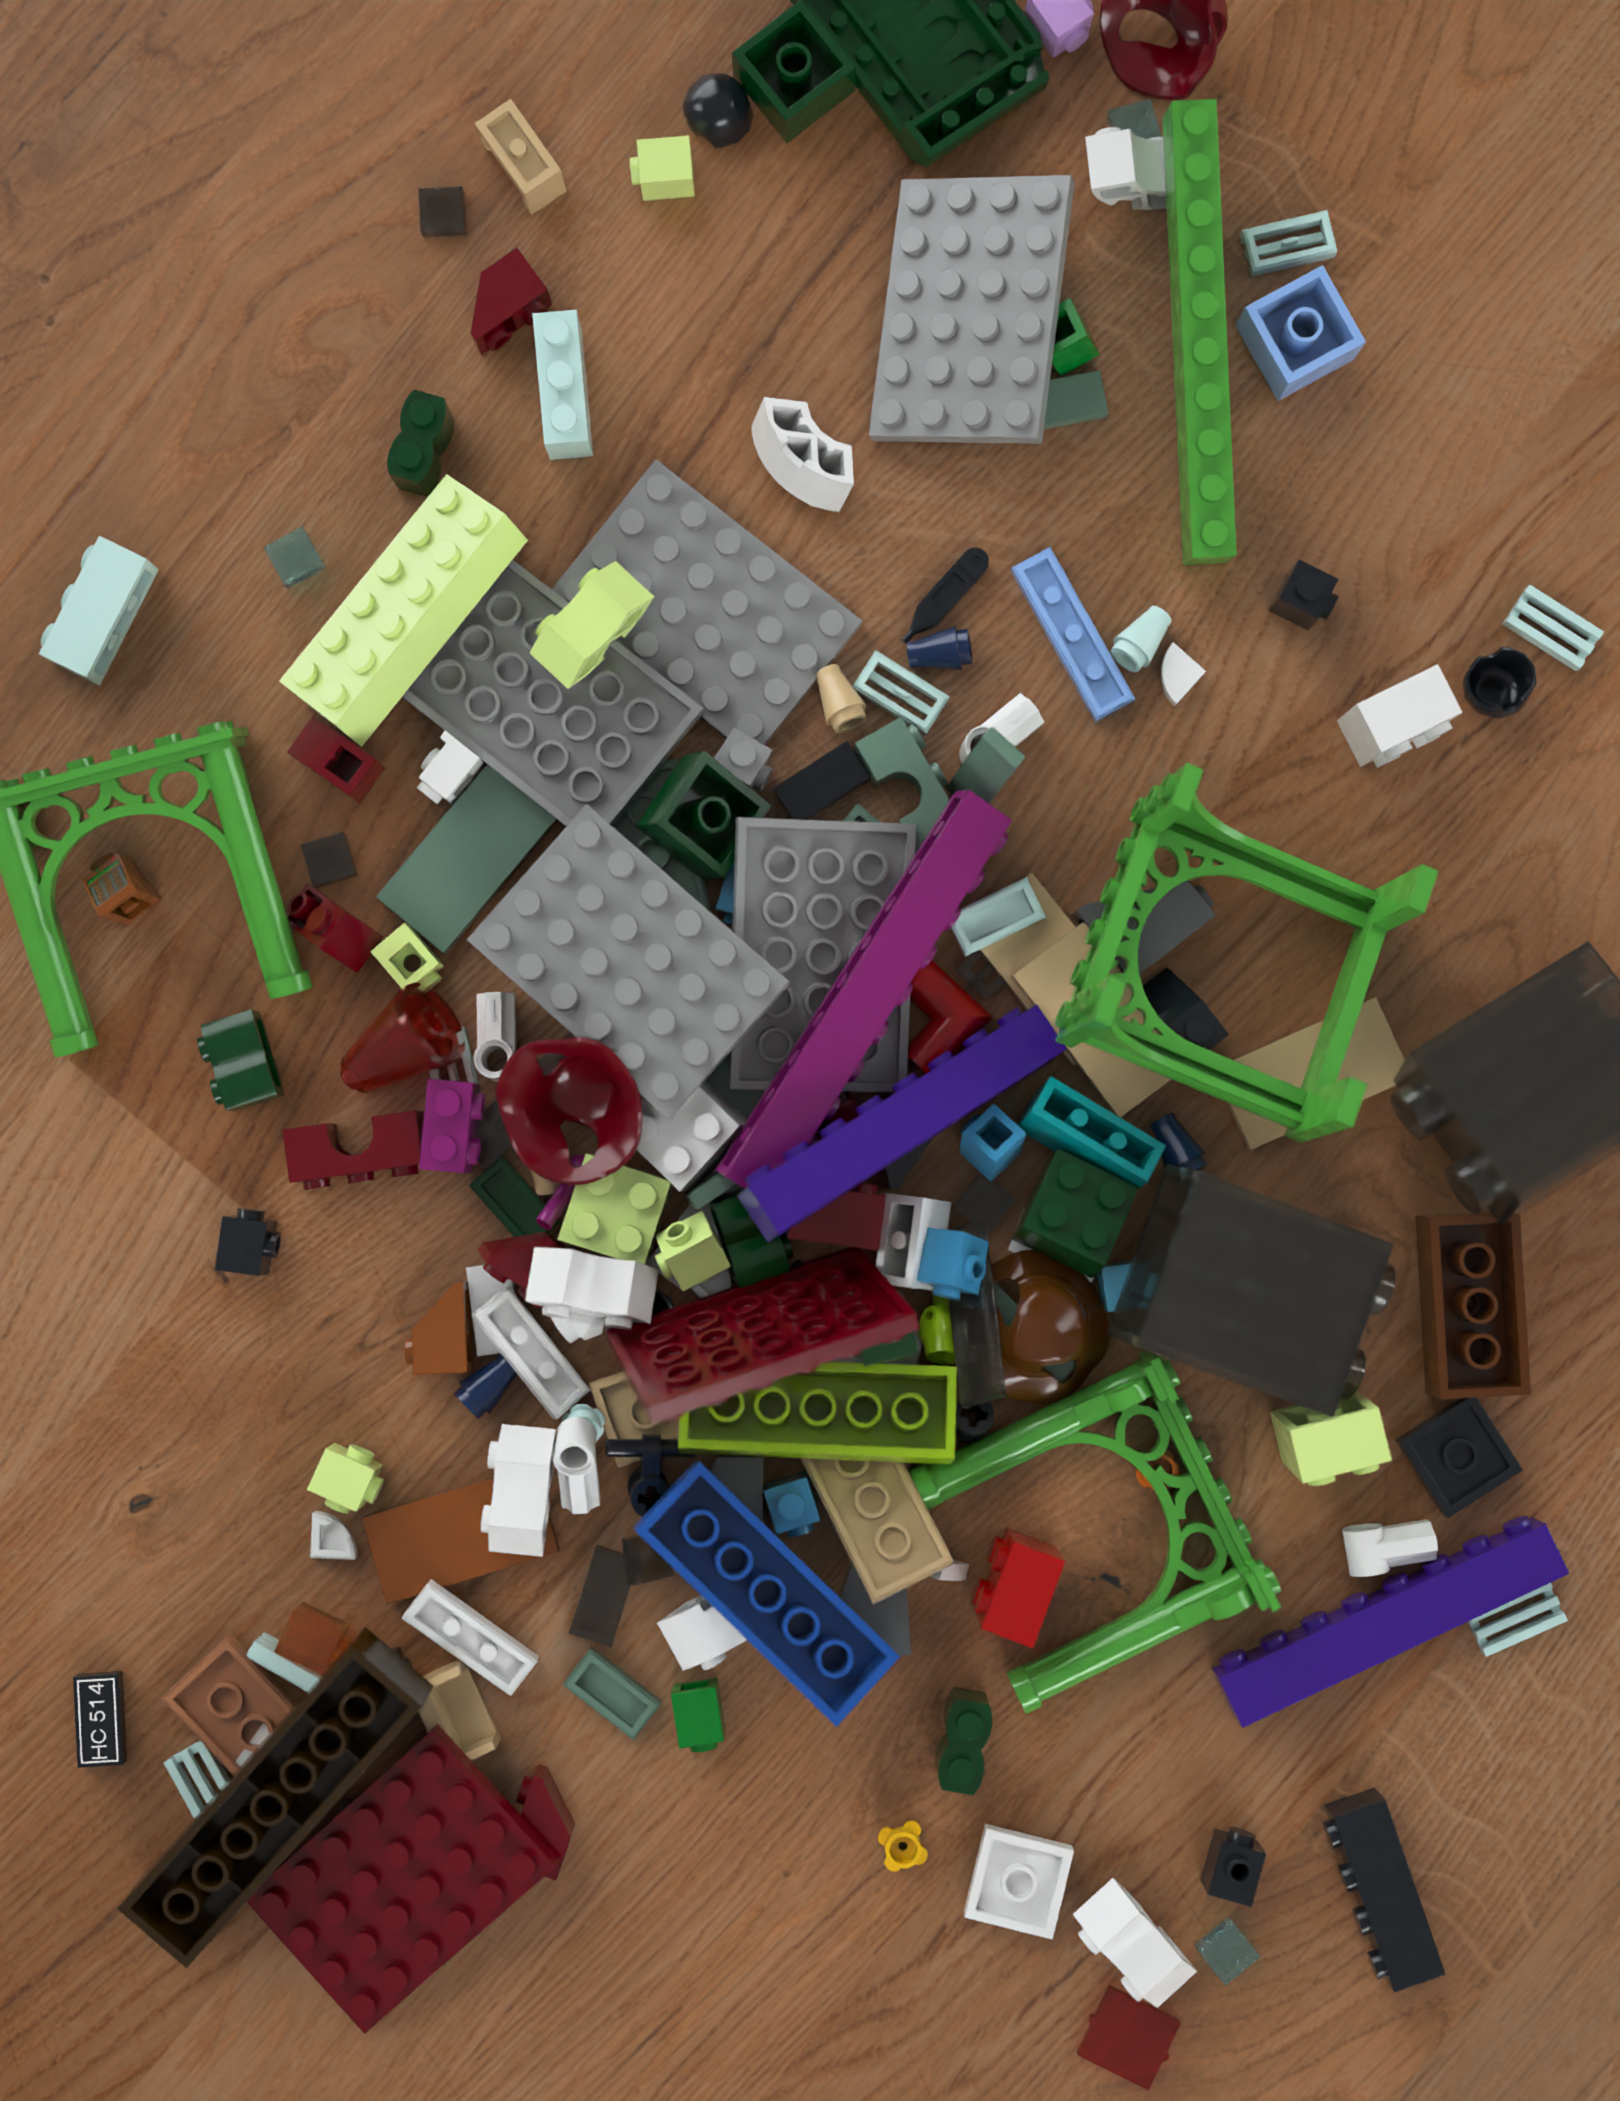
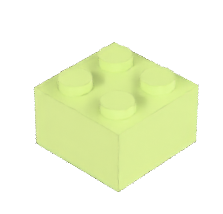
(617, 1213)
(1324, 1446)

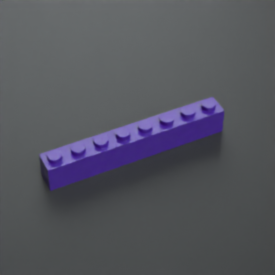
(900, 1123)
(1389, 1619)

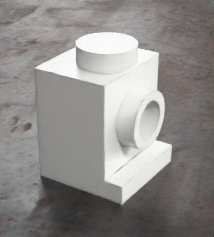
(449, 770)

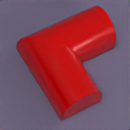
(951, 1013)

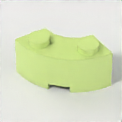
(581, 632)

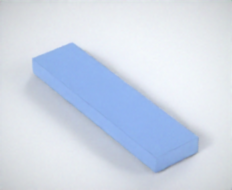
(1072, 634)

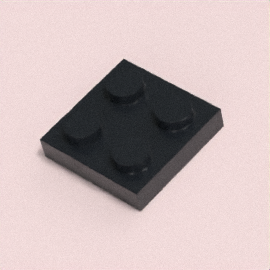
(1458, 1455)

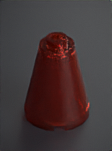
(403, 1041)

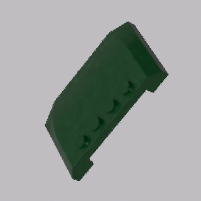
(937, 65)

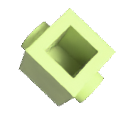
(691, 1251)
(347, 1478)

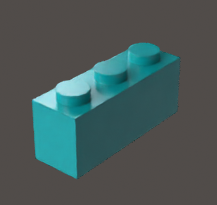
(1088, 1131)

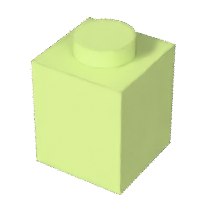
(663, 168)

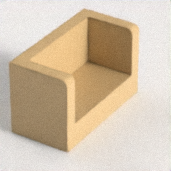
(521, 155)
(460, 1710)

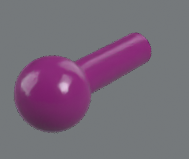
(558, 1200)

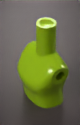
(936, 1332)

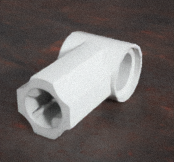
(1014, 721)
(495, 1028)
(577, 1465)
(1376, 1547)

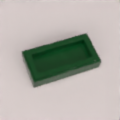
(510, 1198)

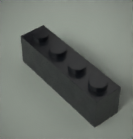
(1384, 1890)

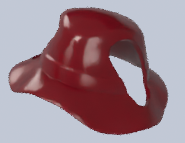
(1158, 69)
(584, 1088)

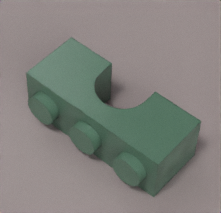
(897, 754)

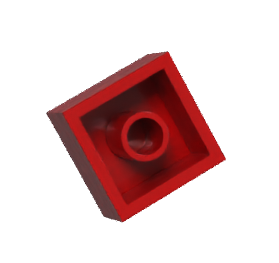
(1017, 1587)

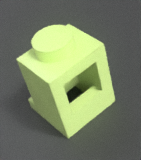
(398, 948)

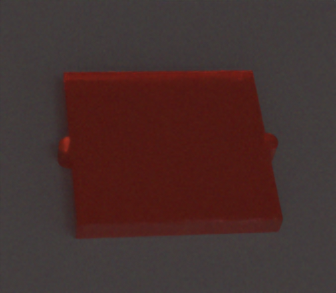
(1128, 2037)

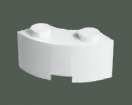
(1127, 168)
(802, 455)
(591, 1286)
(521, 1490)
(699, 1634)
(1133, 1943)

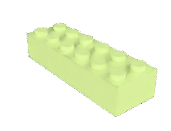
(404, 609)

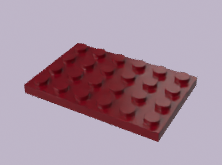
(760, 1333)
(402, 1879)

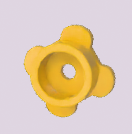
(896, 1857)

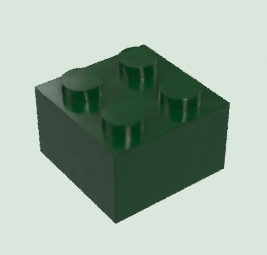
(794, 71)
(698, 814)
(1075, 1213)

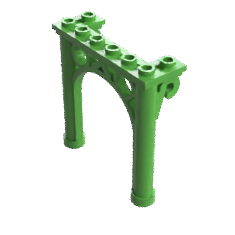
(240, 841)
(1157, 1618)

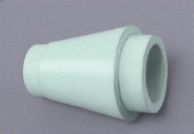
(1140, 640)

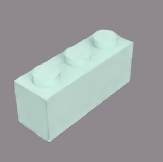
(562, 384)
(98, 610)

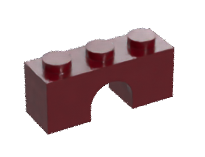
(316, 1154)

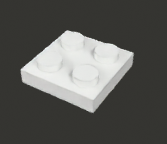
(1018, 1881)

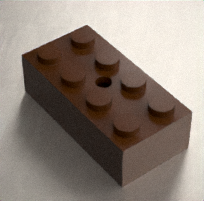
(1481, 1348)

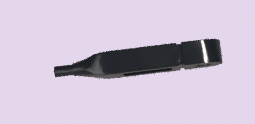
(948, 592)

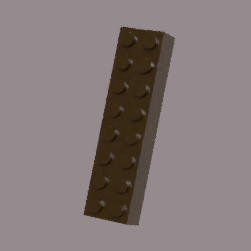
(276, 1797)

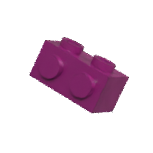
(451, 1126)

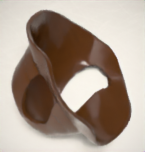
(1053, 1324)

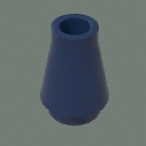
(941, 650)
(1180, 1146)
(486, 1386)

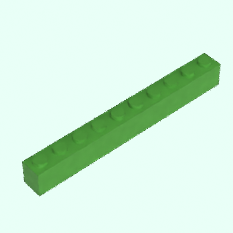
(1199, 331)

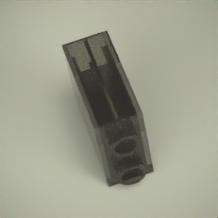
(1522, 1087)
(1253, 1290)

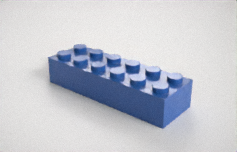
(766, 1592)

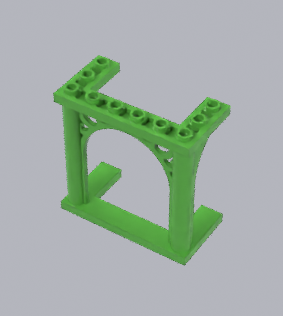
(1178, 822)

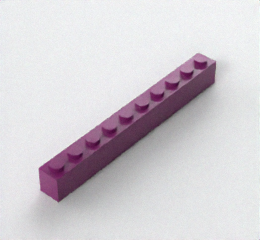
(870, 986)

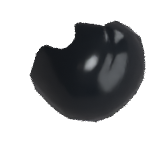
(718, 109)
(1499, 682)

